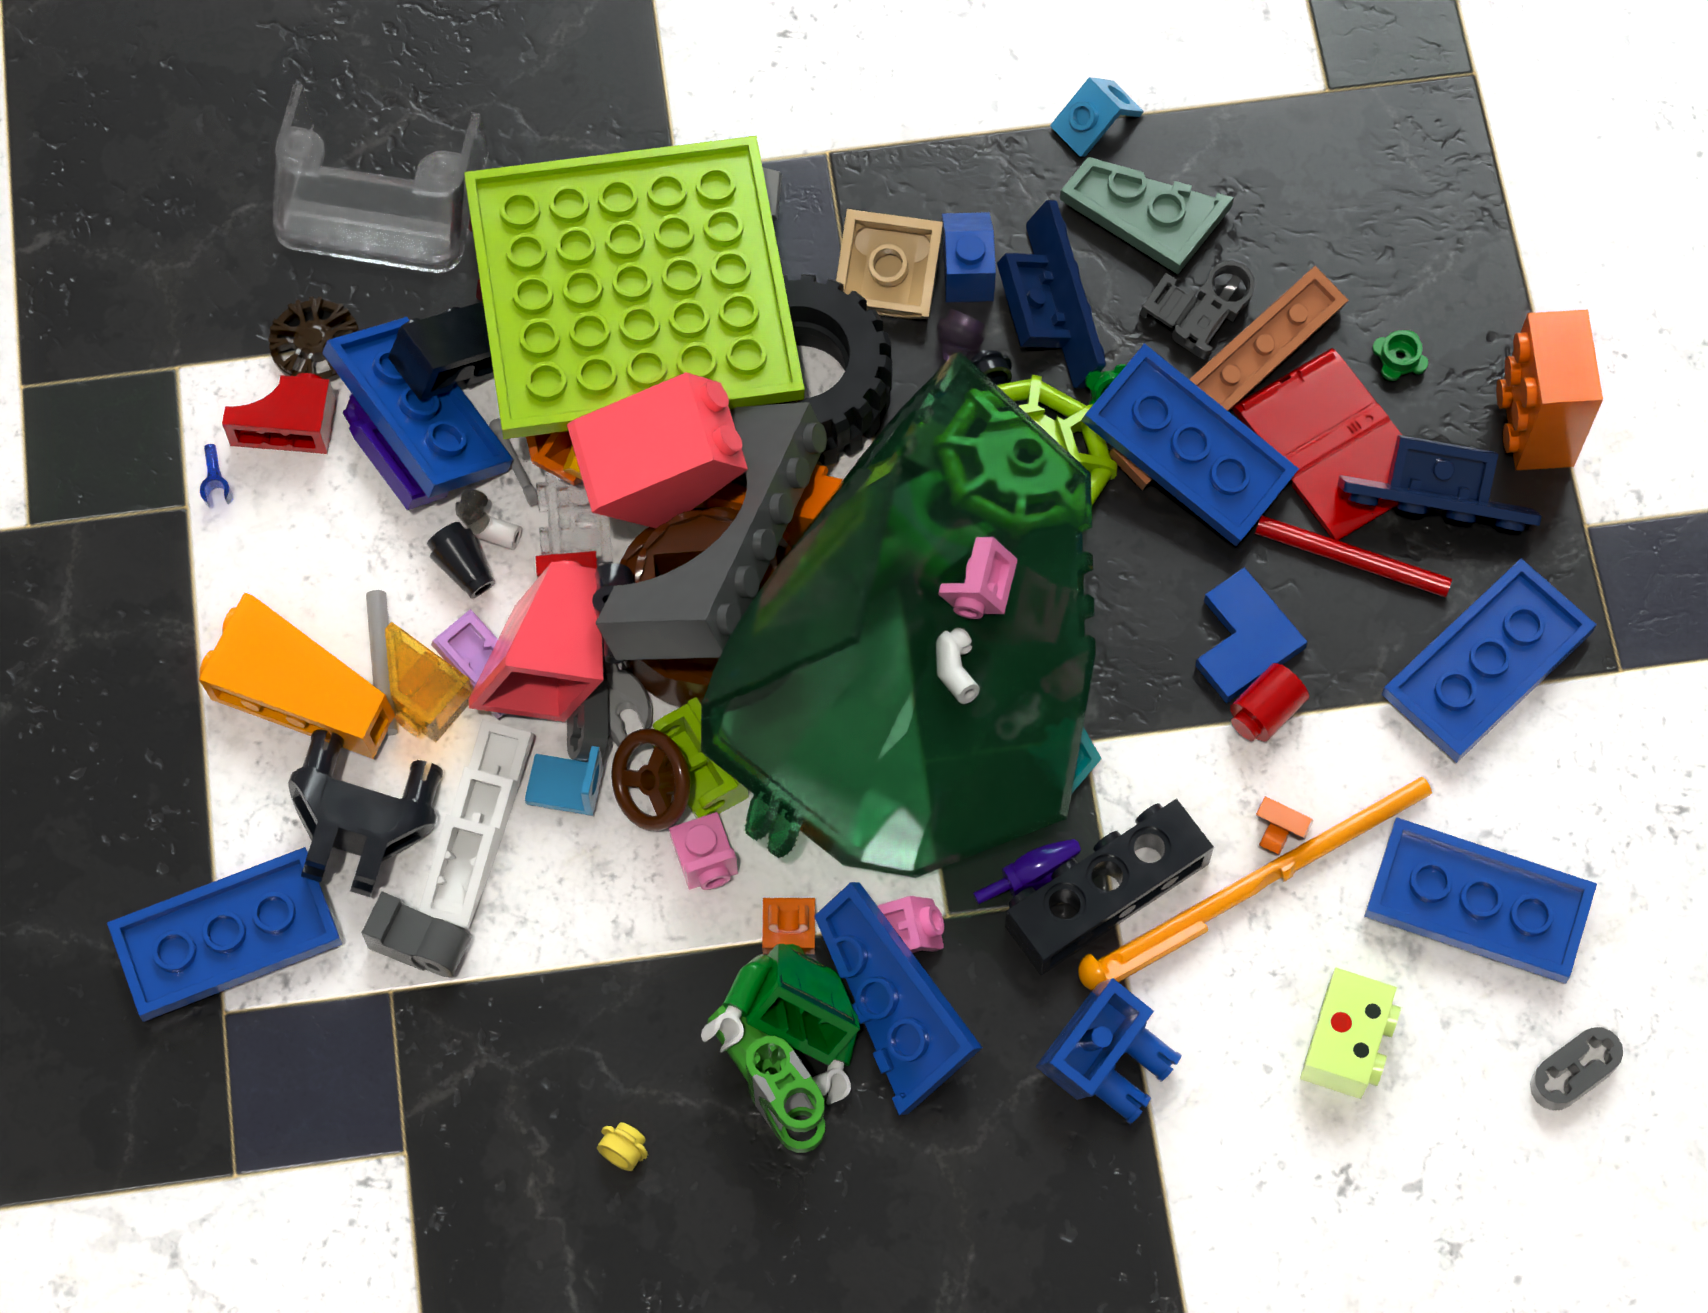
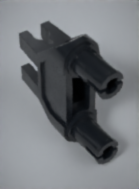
(356, 817)

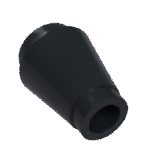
(461, 559)

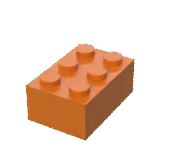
(1550, 390)

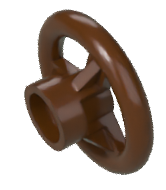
(661, 779)

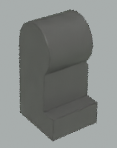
(414, 937)

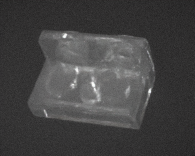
(571, 521)

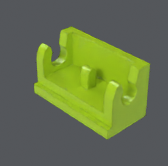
(710, 785)

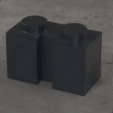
(443, 351)

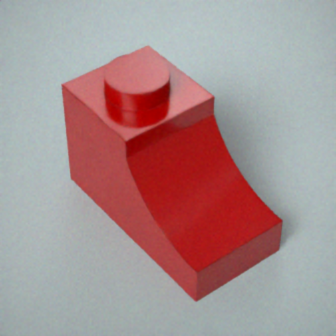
(290, 418)

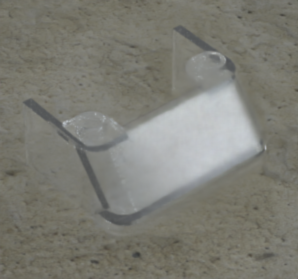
(367, 214)

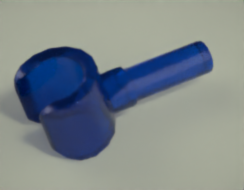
(214, 476)

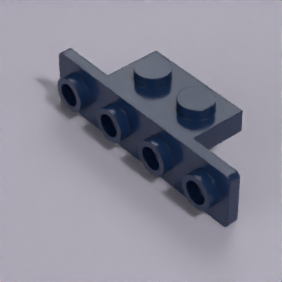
(1049, 296)
(1443, 478)

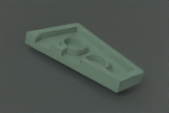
(1148, 214)

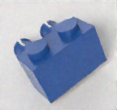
(1096, 1038)

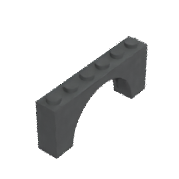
(702, 601)

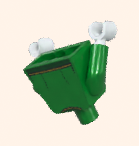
(797, 1002)

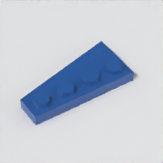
(907, 1016)

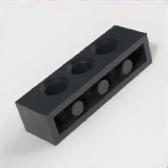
(1052, 940)

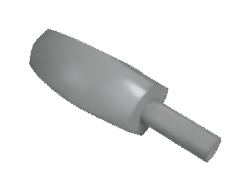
(625, 692)

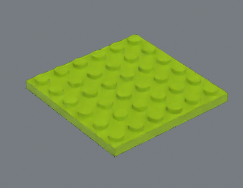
(628, 276)

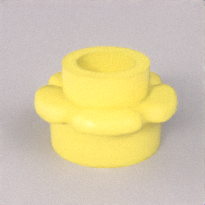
(622, 1146)

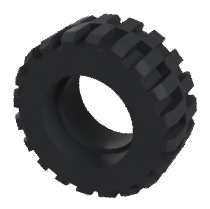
(855, 338)

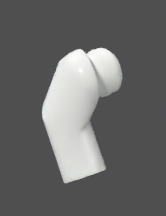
(949, 664)

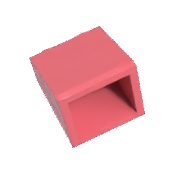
(658, 450)
(547, 650)

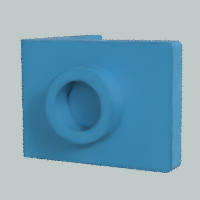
(1092, 113)
(565, 783)

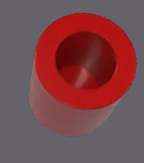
(1268, 703)

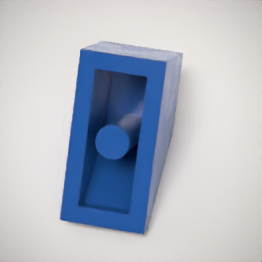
(968, 257)

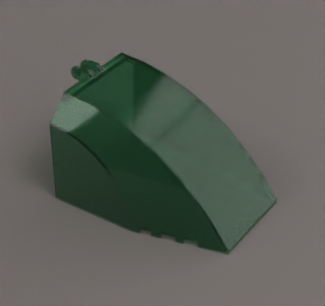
(832, 670)

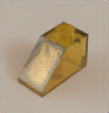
(423, 686)

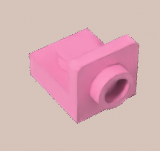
(986, 582)
(704, 852)
(916, 922)

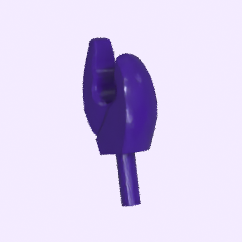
(1030, 870)

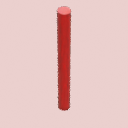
(1353, 556)

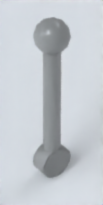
(528, 489)

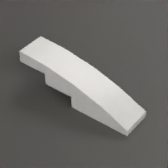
(476, 823)

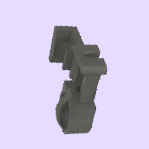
(1199, 317)

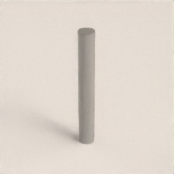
(377, 623)

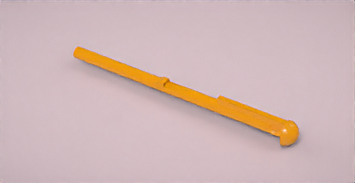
(1190, 923)

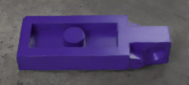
(385, 458)

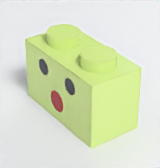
(1349, 1034)

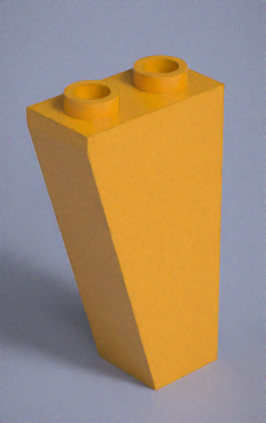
(291, 680)

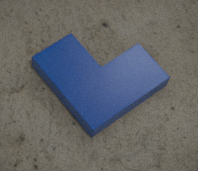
(1257, 638)

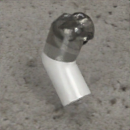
(482, 525)

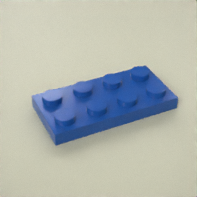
(436, 438)
(1190, 444)
(1488, 660)
(1481, 900)
(223, 934)

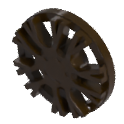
(309, 335)

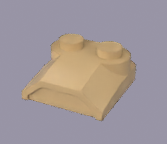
(890, 262)

